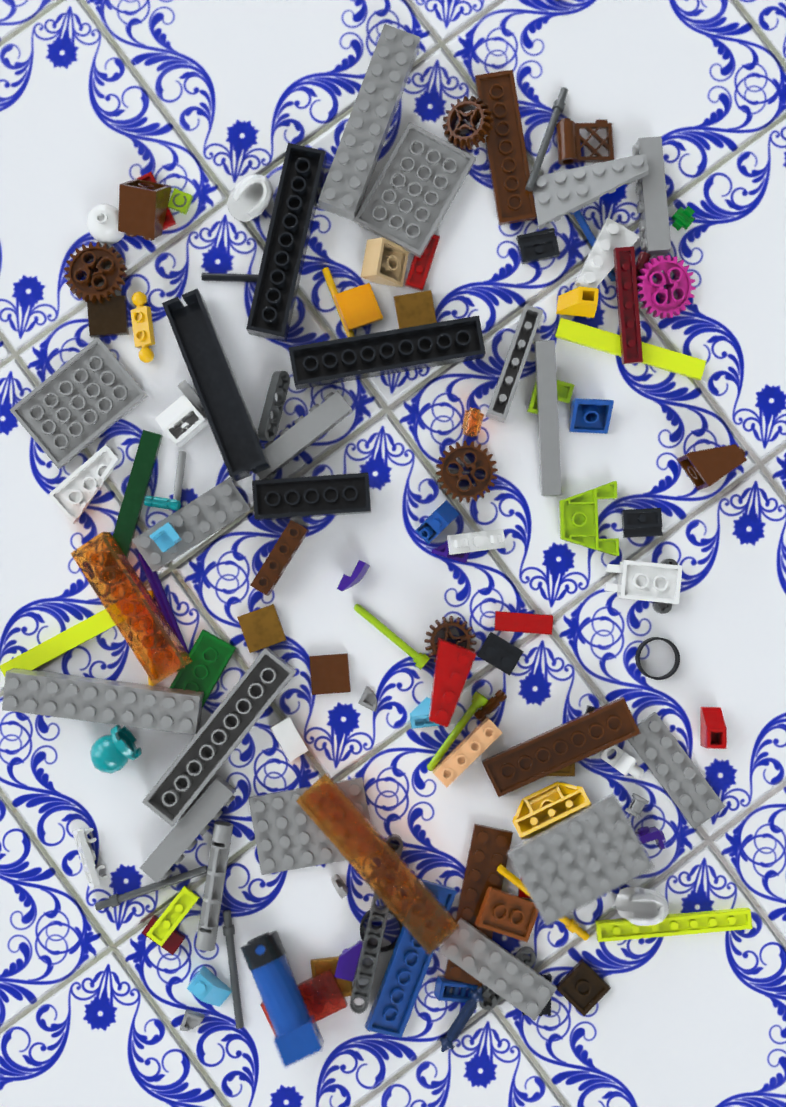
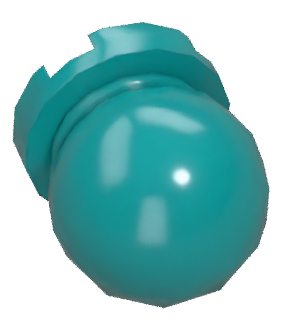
(112, 751)

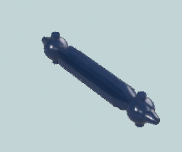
(462, 1019)

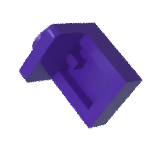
(648, 834)

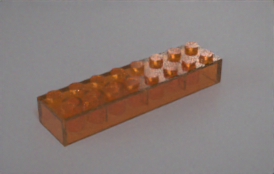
(131, 607)

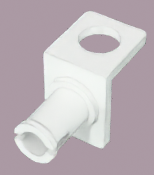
(623, 762)

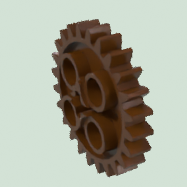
(95, 272)
(481, 462)

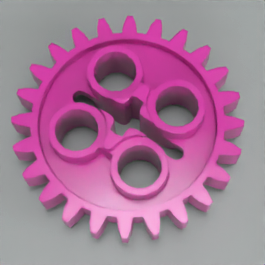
(680, 283)

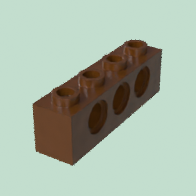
(279, 558)

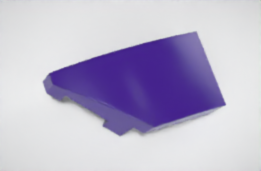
(443, 551)
(358, 573)
(348, 962)

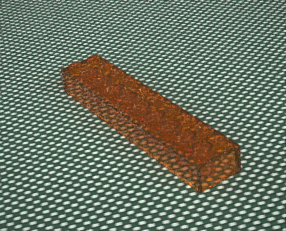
(378, 863)

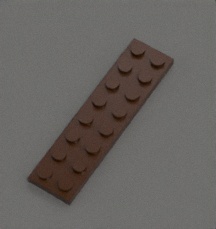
(506, 148)
(561, 747)
(485, 854)

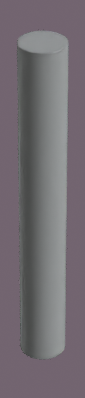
(179, 475)

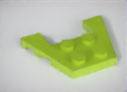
(580, 519)

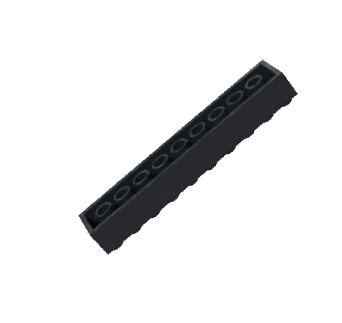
(286, 242)
(387, 352)

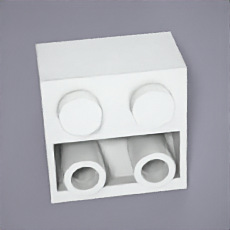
(181, 421)

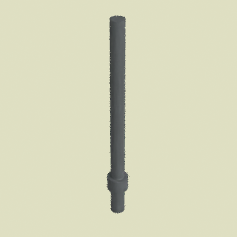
(558, 108)
(115, 900)
(229, 931)

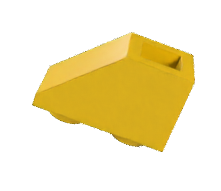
(578, 302)

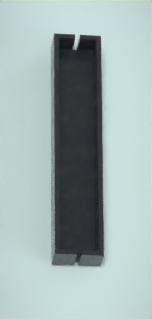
(216, 386)

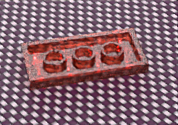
(320, 996)

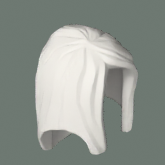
(250, 197)
(641, 906)

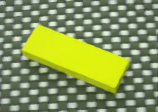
(172, 916)

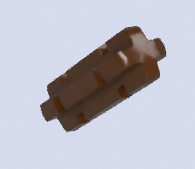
(491, 705)

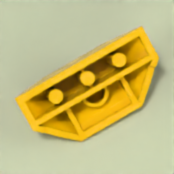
(548, 808)

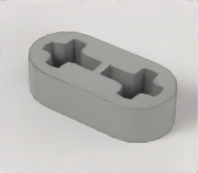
(191, 395)

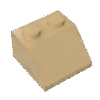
(384, 262)

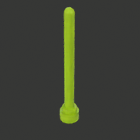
(419, 658)
(477, 702)

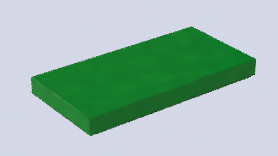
(209, 660)

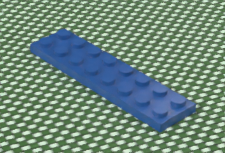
(404, 976)

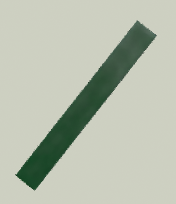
(136, 490)

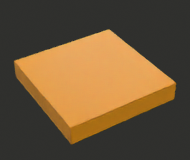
(358, 307)

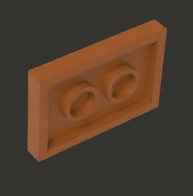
(507, 914)

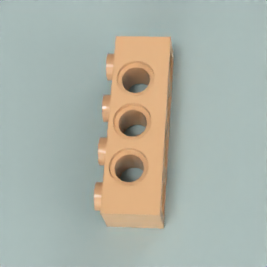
(467, 751)

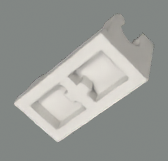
(289, 739)

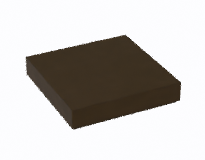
(108, 317)
(583, 987)

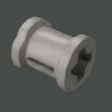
(636, 805)

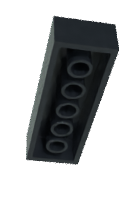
(311, 496)

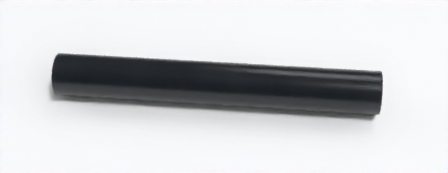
(229, 277)

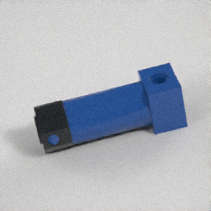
(294, 1028)

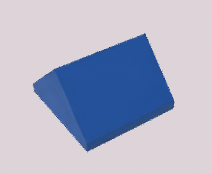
(590, 415)

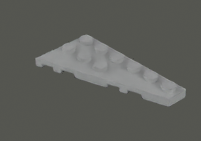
(578, 187)

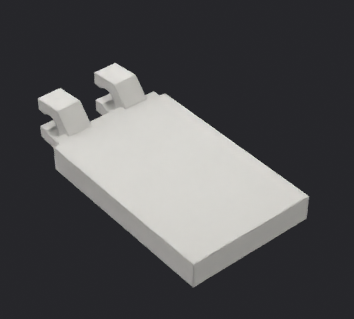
(646, 581)

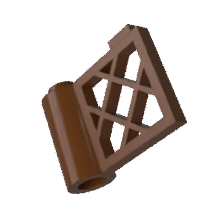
(569, 141)

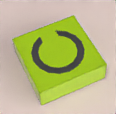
(180, 201)

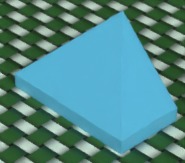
(419, 716)

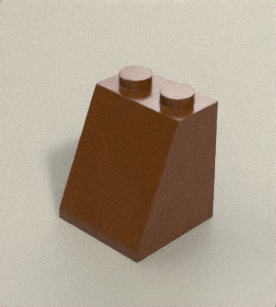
(143, 208)
(711, 464)

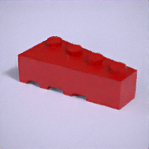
(449, 678)

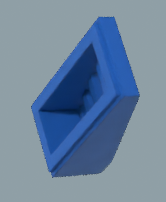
(443, 988)

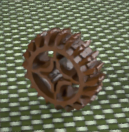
(457, 135)
(445, 625)

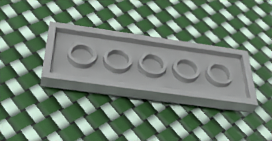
(194, 523)
(675, 771)
(498, 969)

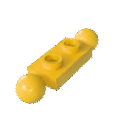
(142, 327)

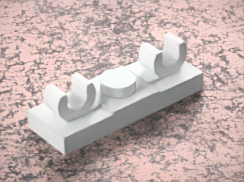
(476, 541)
(88, 857)

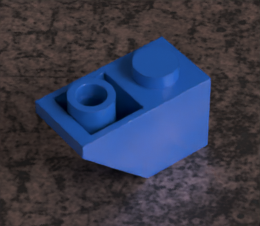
(437, 522)

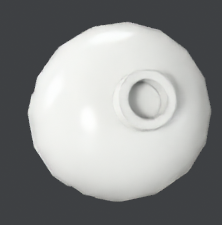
(104, 223)

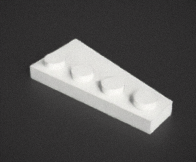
(601, 257)
(82, 485)

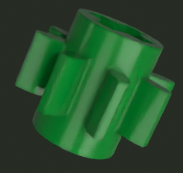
(683, 218)

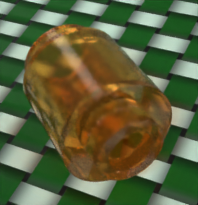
(472, 422)

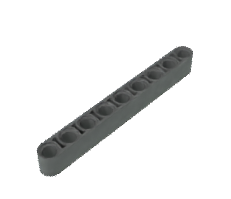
(368, 951)

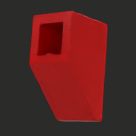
(712, 728)

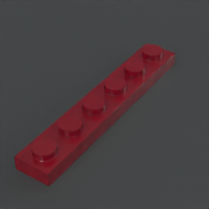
(628, 305)

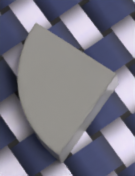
(368, 699)
(340, 886)
(191, 1020)

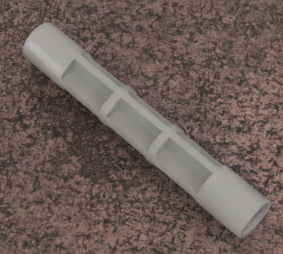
(214, 886)

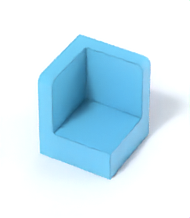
(165, 537)

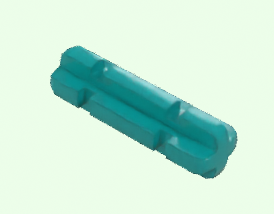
(162, 503)

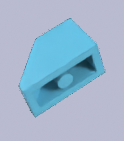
(209, 987)

